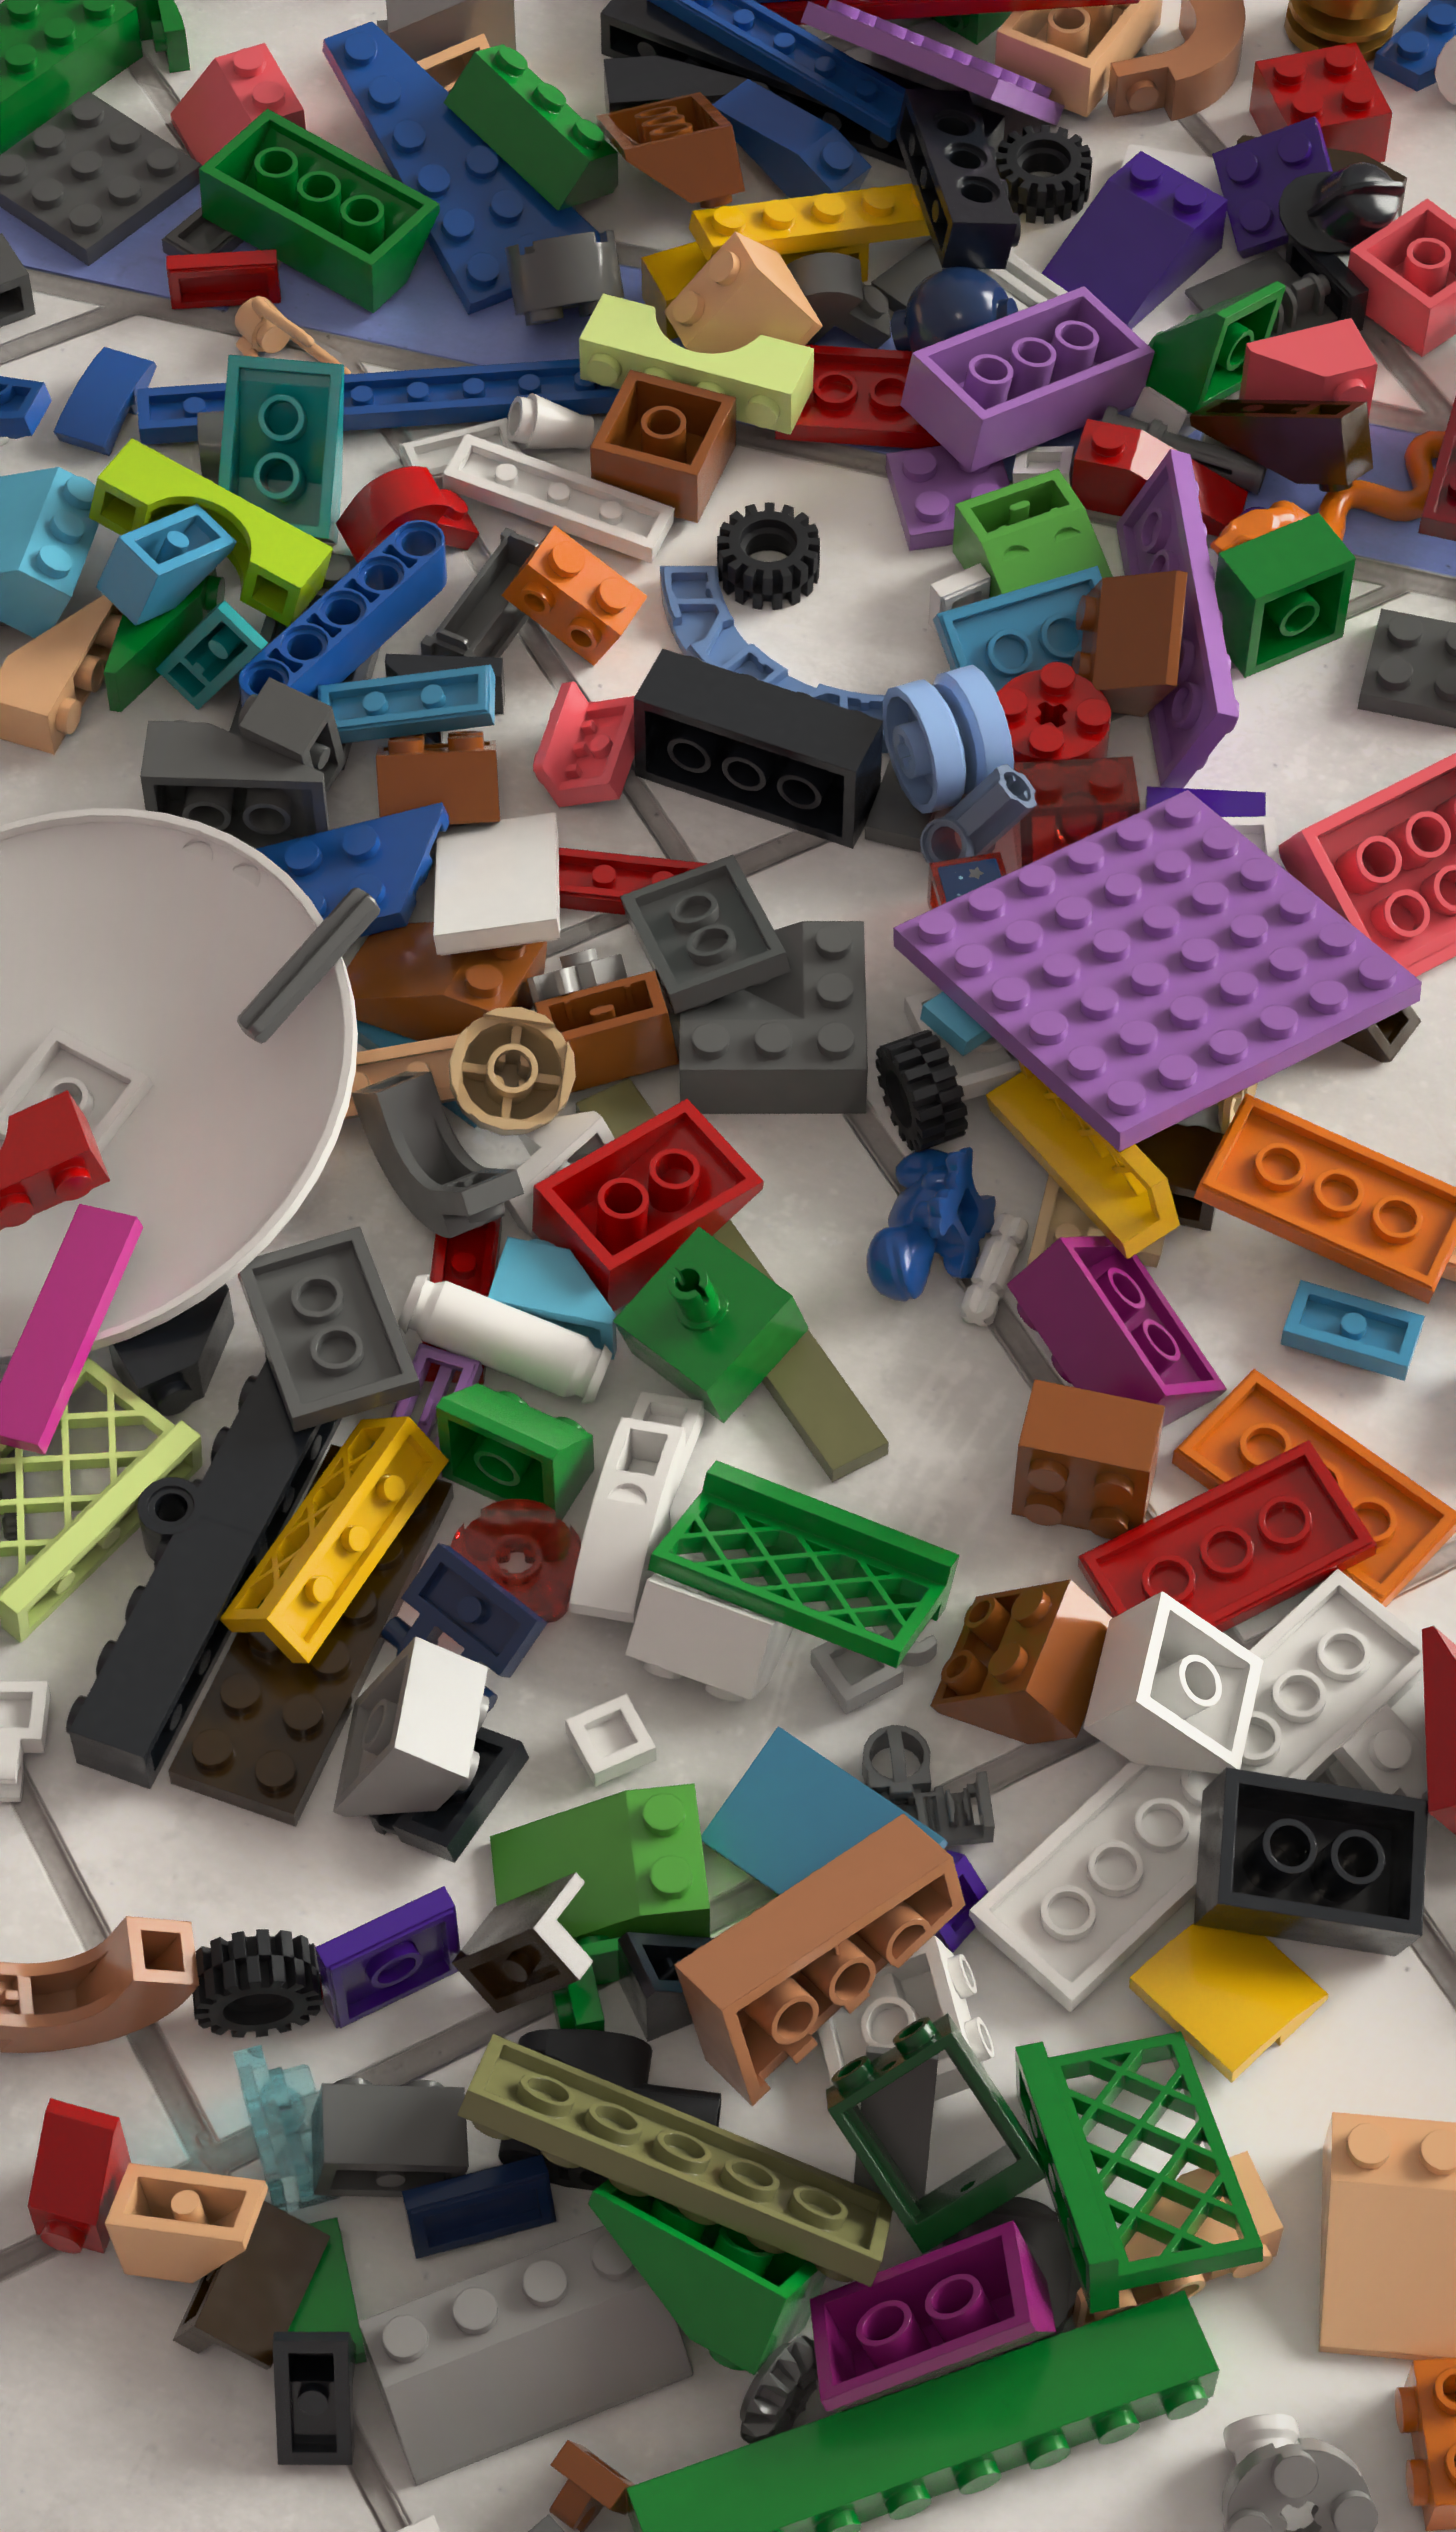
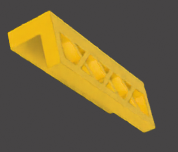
(1114, 1188)
(339, 1536)

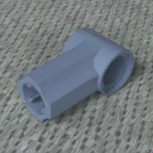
(980, 817)

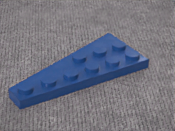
(437, 154)

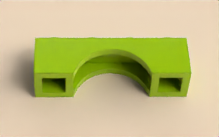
(274, 560)

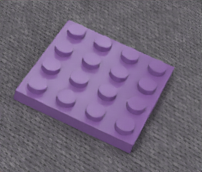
(934, 59)

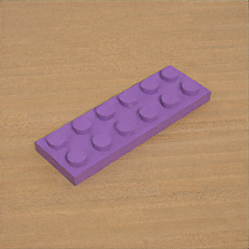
(1163, 534)

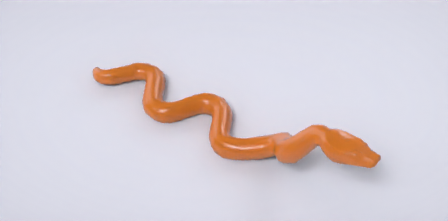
(1334, 506)

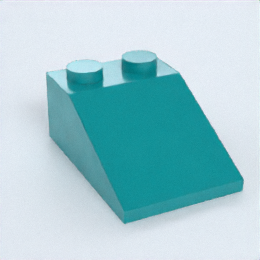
(285, 440)

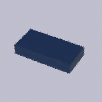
(479, 2206)

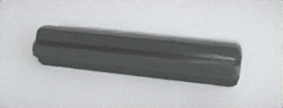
(308, 965)

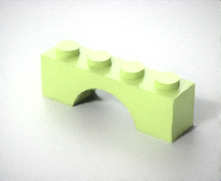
(765, 376)

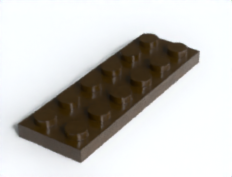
(277, 1721)

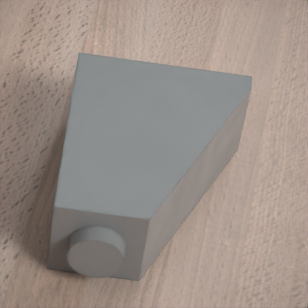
(436, 25)

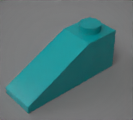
(211, 654)

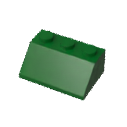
(534, 128)

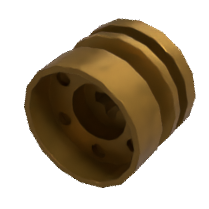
(1339, 22)

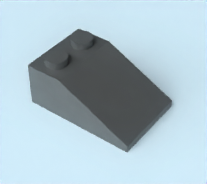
(230, 784)

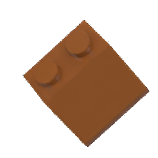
(1132, 638)

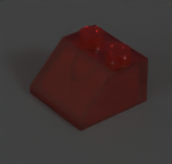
(1073, 802)

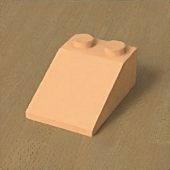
(1388, 2238)

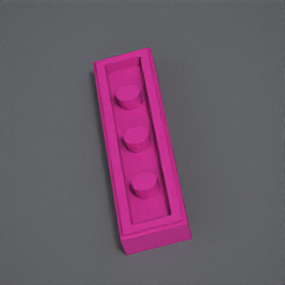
(64, 1325)

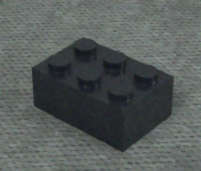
(1311, 1862)

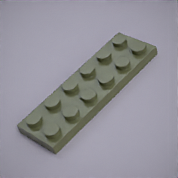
(678, 2160)

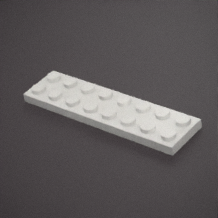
(1134, 1845)

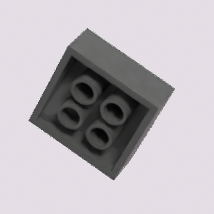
(787, 1041)

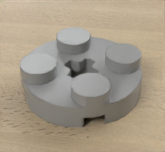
(1291, 2476)

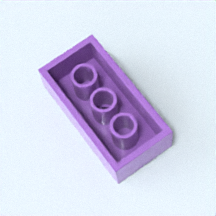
(1026, 378)

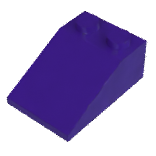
(1140, 238)

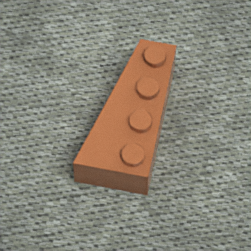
(814, 1950)

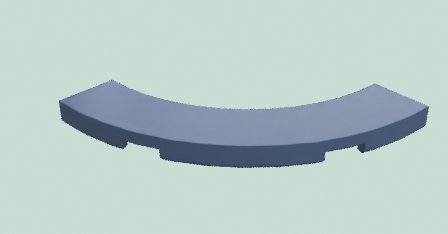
(708, 632)

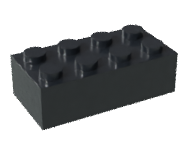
(757, 747)

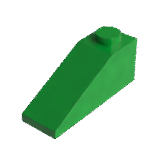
(145, 646)

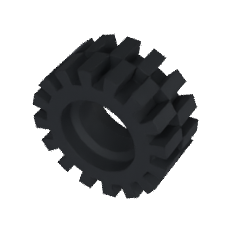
(1050, 154)
(768, 532)
(921, 1090)
(257, 1983)

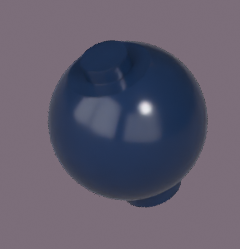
(948, 306)

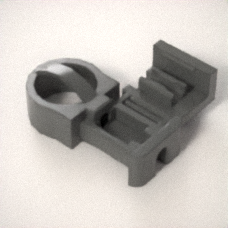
(945, 1813)

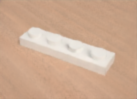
(558, 498)

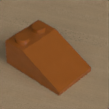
(429, 996)

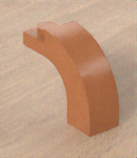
(1190, 74)
(102, 1993)

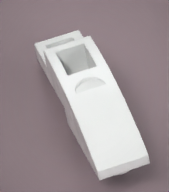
(634, 1504)

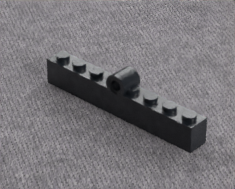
(203, 1550)

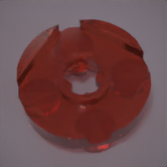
(527, 1529)

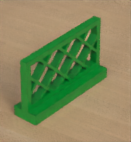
(800, 1534)
(1079, 2190)

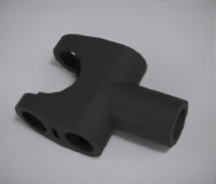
(616, 2059)

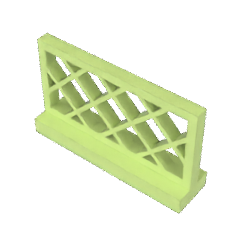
(105, 1517)

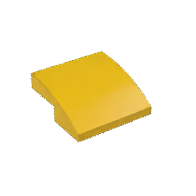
(1227, 1994)

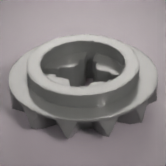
(779, 2390)

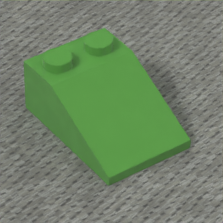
(632, 1851)

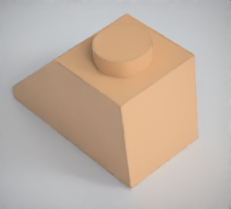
(181, 2221)

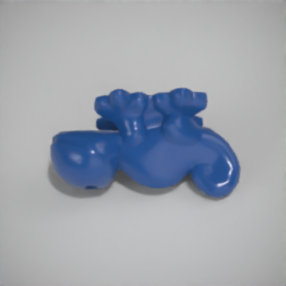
(933, 1215)

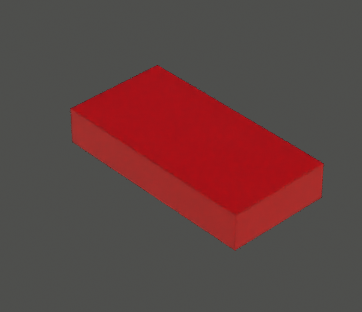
(222, 278)

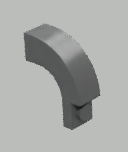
(425, 1158)

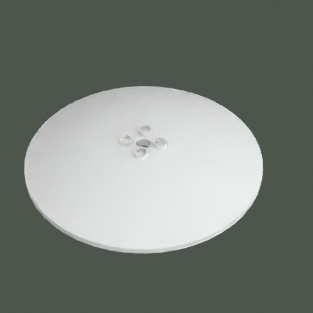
(125, 985)

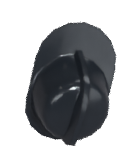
(1339, 207)

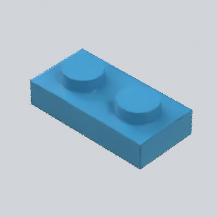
(1352, 1330)

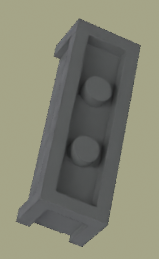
(482, 619)

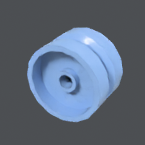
(945, 736)

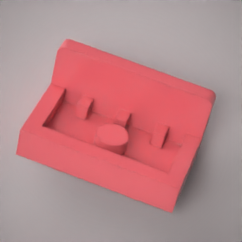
(586, 748)

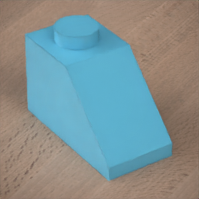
(555, 1288)

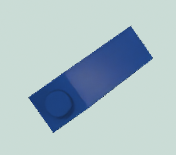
(790, 144)

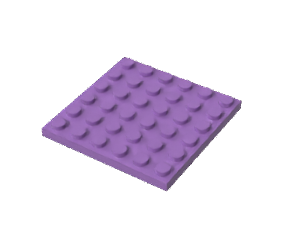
(1155, 968)

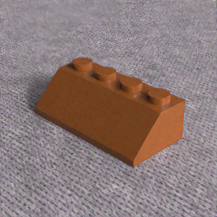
(681, 146)

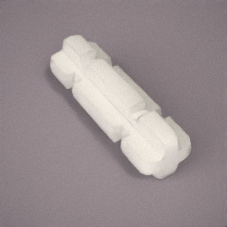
(994, 1269)

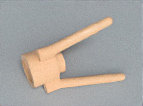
(269, 331)

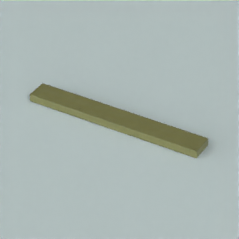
(805, 1379)

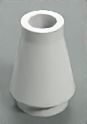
(546, 425)

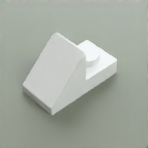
(551, 1150)

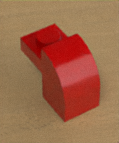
(400, 498)

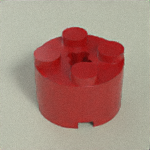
(1055, 715)

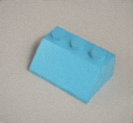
(42, 545)

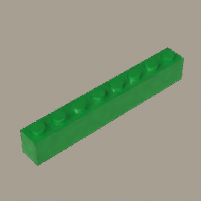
(947, 2431)

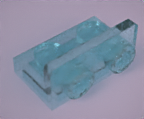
(280, 2120)

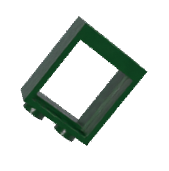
(967, 2194)

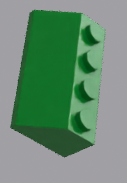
(317, 209)

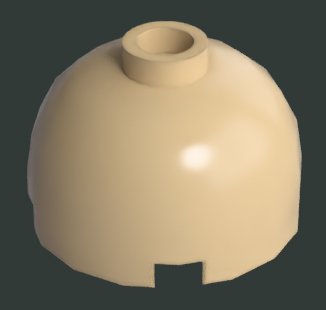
(511, 1071)

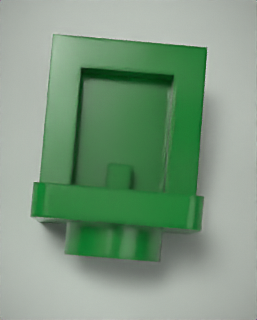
(579, 2003)

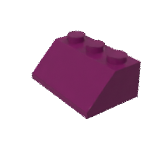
(1113, 1327)
(929, 2317)

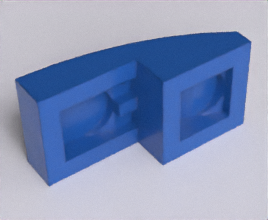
(103, 400)

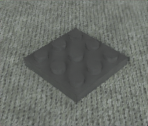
(92, 178)

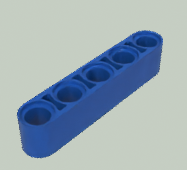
(354, 614)

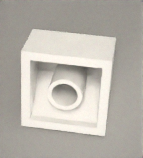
(705, 1638)
(1173, 1689)

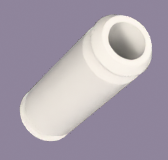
(505, 1338)

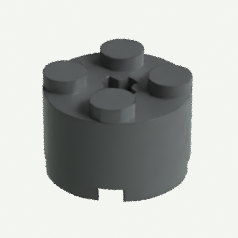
(563, 275)

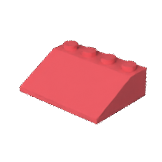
(1390, 866)

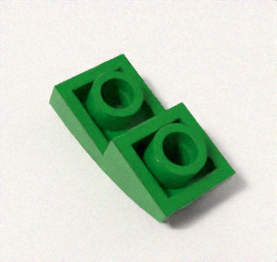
(164, 25)

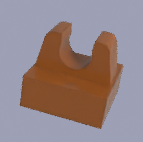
(588, 2487)

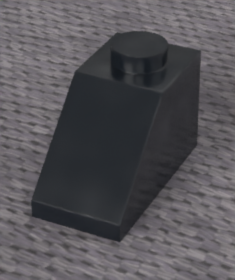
(178, 1358)

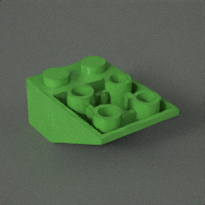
(1027, 534)

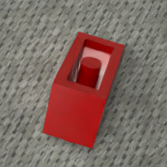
(76, 2177)

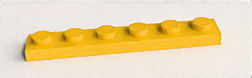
(815, 220)

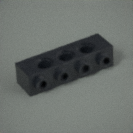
(956, 179)

